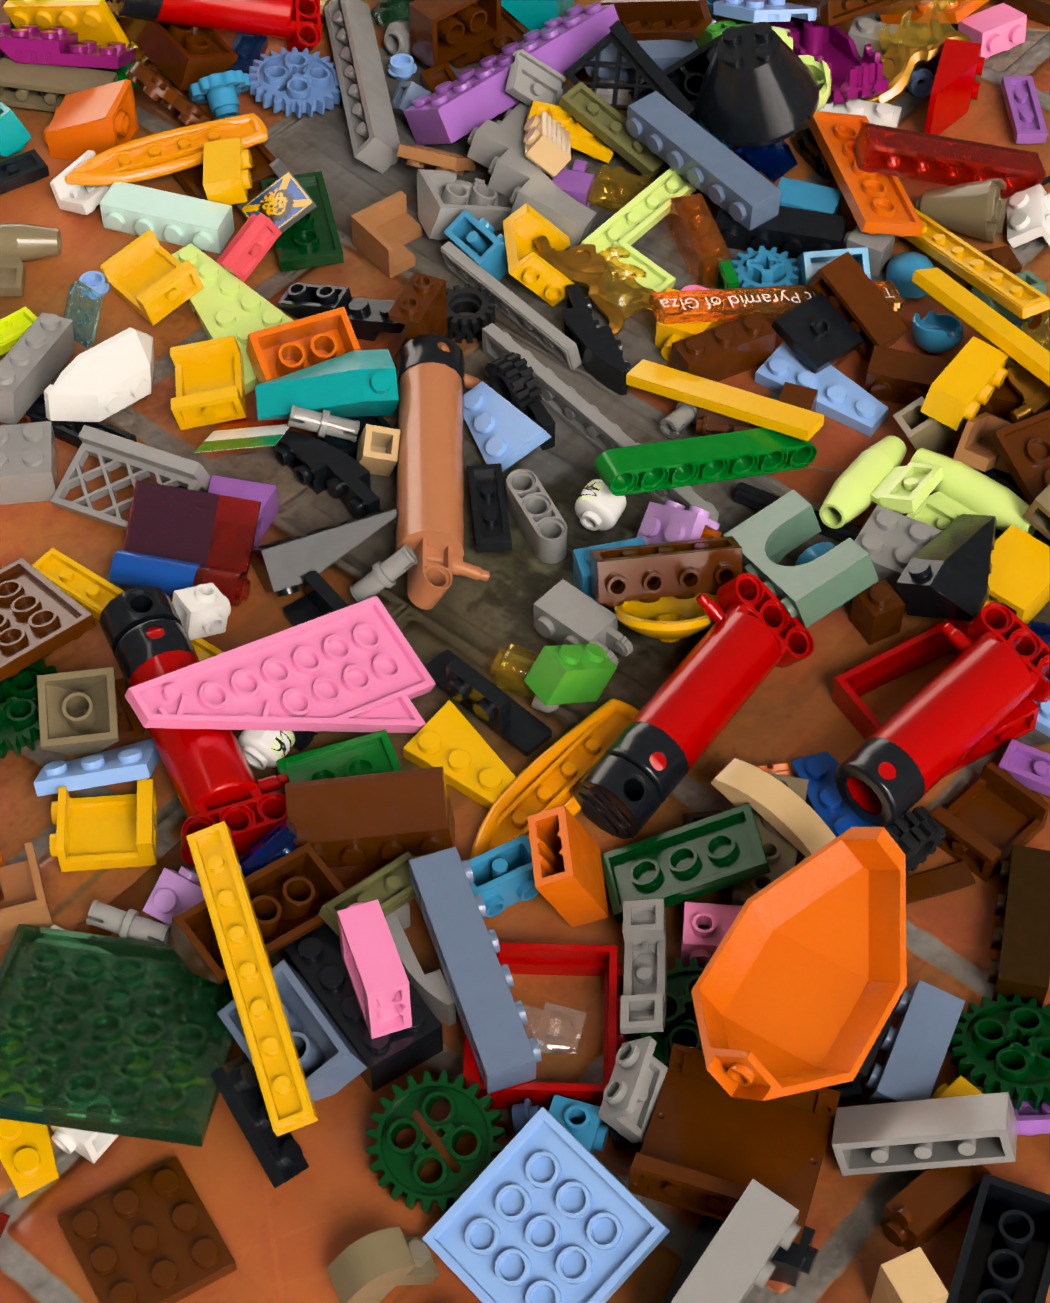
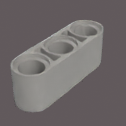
(536, 516)

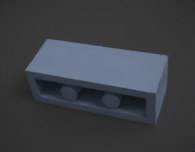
(914, 1045)

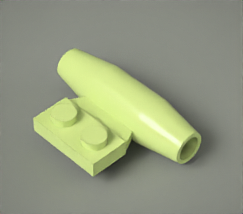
(879, 479)
(967, 492)

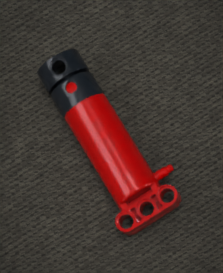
(692, 705)
(201, 763)

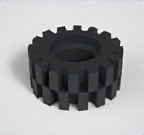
(468, 301)
(513, 380)
(917, 836)

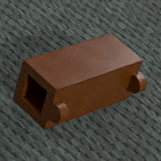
(929, 1204)

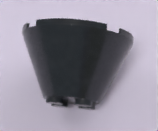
(755, 88)

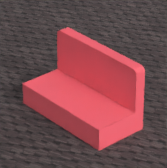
(249, 246)

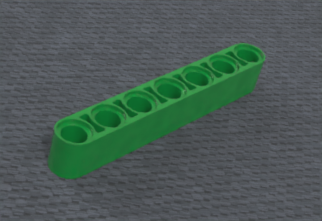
(701, 460)

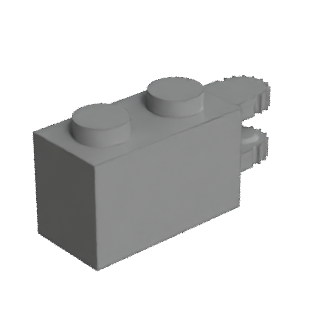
(575, 618)

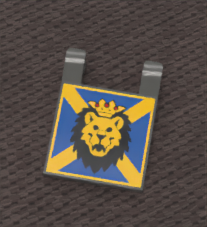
(282, 201)

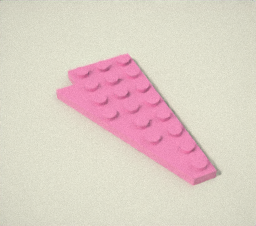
(319, 676)

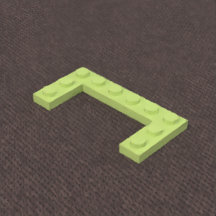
(636, 219)

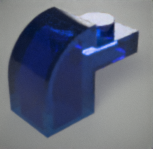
(771, 159)

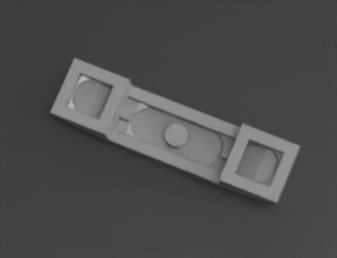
(644, 967)
(430, 986)

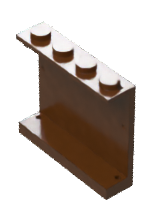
(711, 1145)

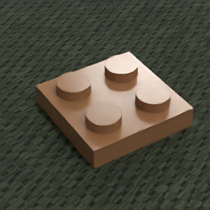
(429, 157)

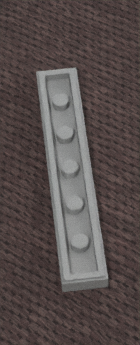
(512, 306)

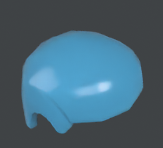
(901, 271)
(936, 332)

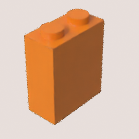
(567, 866)

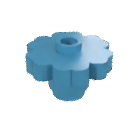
(221, 92)

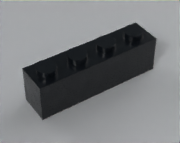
(789, 231)

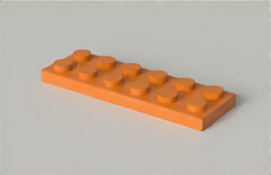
(874, 198)

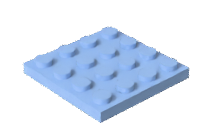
(545, 1224)

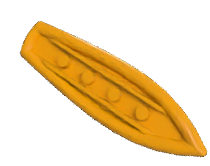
(165, 151)
(552, 776)

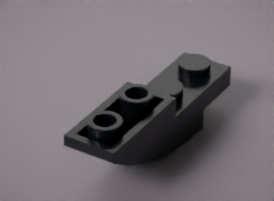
(365, 315)
(596, 345)
(328, 468)

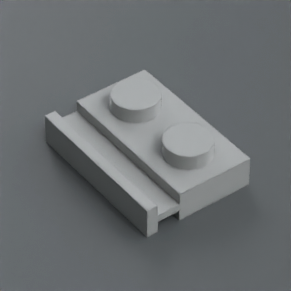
(533, 80)

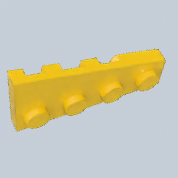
(88, 18)
(27, 1155)

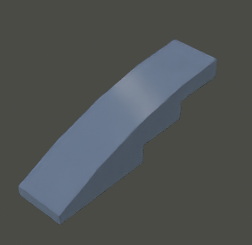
(662, 52)

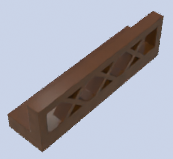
(663, 18)

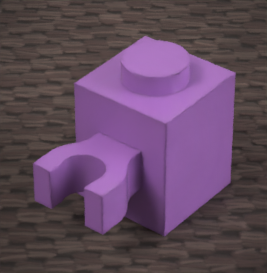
(576, 182)

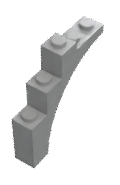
(515, 176)

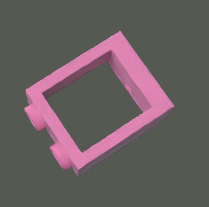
(374, 968)

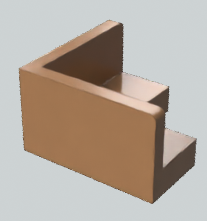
(382, 233)
(976, 446)
(23, 896)

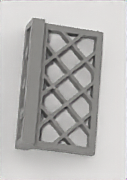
(119, 453)

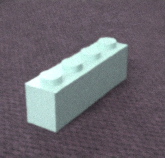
(167, 214)

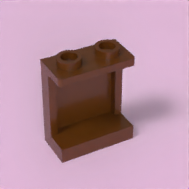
(421, 308)
(990, 820)

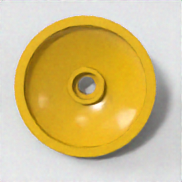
(665, 619)

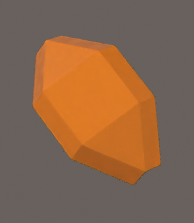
(807, 971)

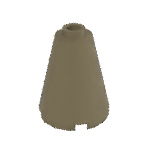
(968, 208)

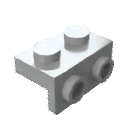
(633, 1089)

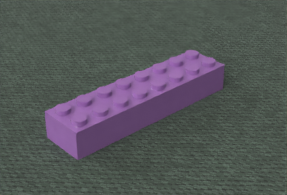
(481, 91)

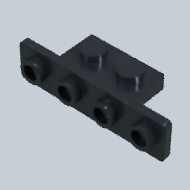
(488, 703)

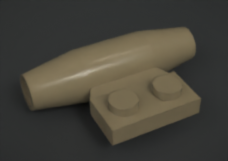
(23, 243)

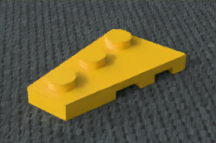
(581, 137)
(463, 753)

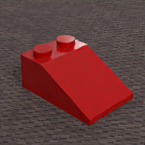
(954, 84)

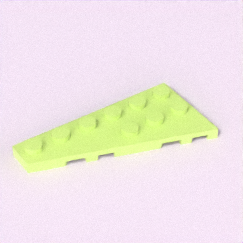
(229, 306)

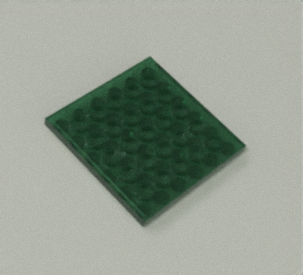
(109, 1036)

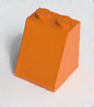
(92, 121)

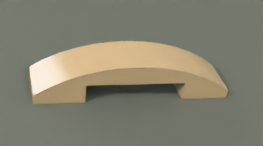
(775, 803)

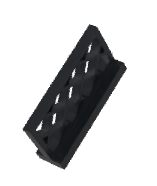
(637, 60)

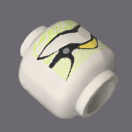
(599, 506)
(265, 747)

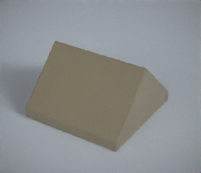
(78, 711)

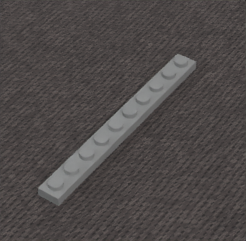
(580, 415)

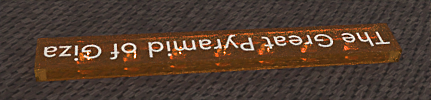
(740, 302)

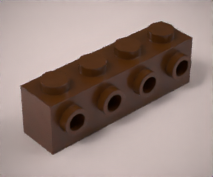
(663, 570)

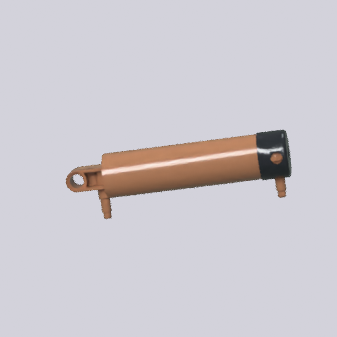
(432, 466)

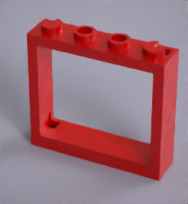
(903, 658)
(567, 961)

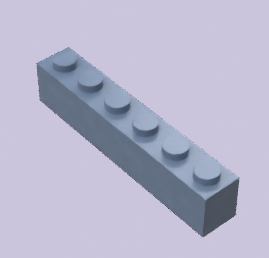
(703, 160)
(473, 971)

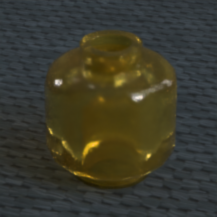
(511, 669)

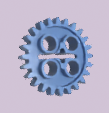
(295, 82)

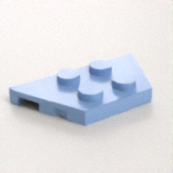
(763, 10)

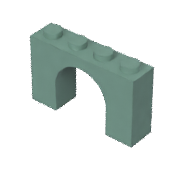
(805, 589)

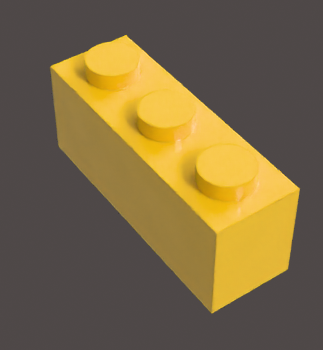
(965, 384)

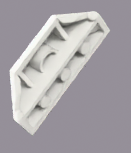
(103, 379)

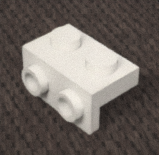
(77, 198)
(1028, 216)

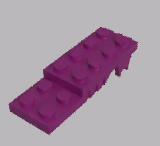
(60, 48)
(850, 73)

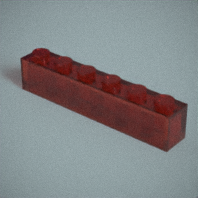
(944, 158)

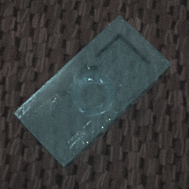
(84, 309)

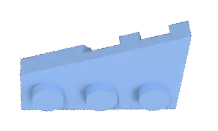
(499, 427)
(100, 769)

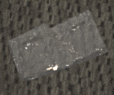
(555, 1027)

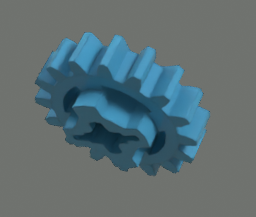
(765, 268)

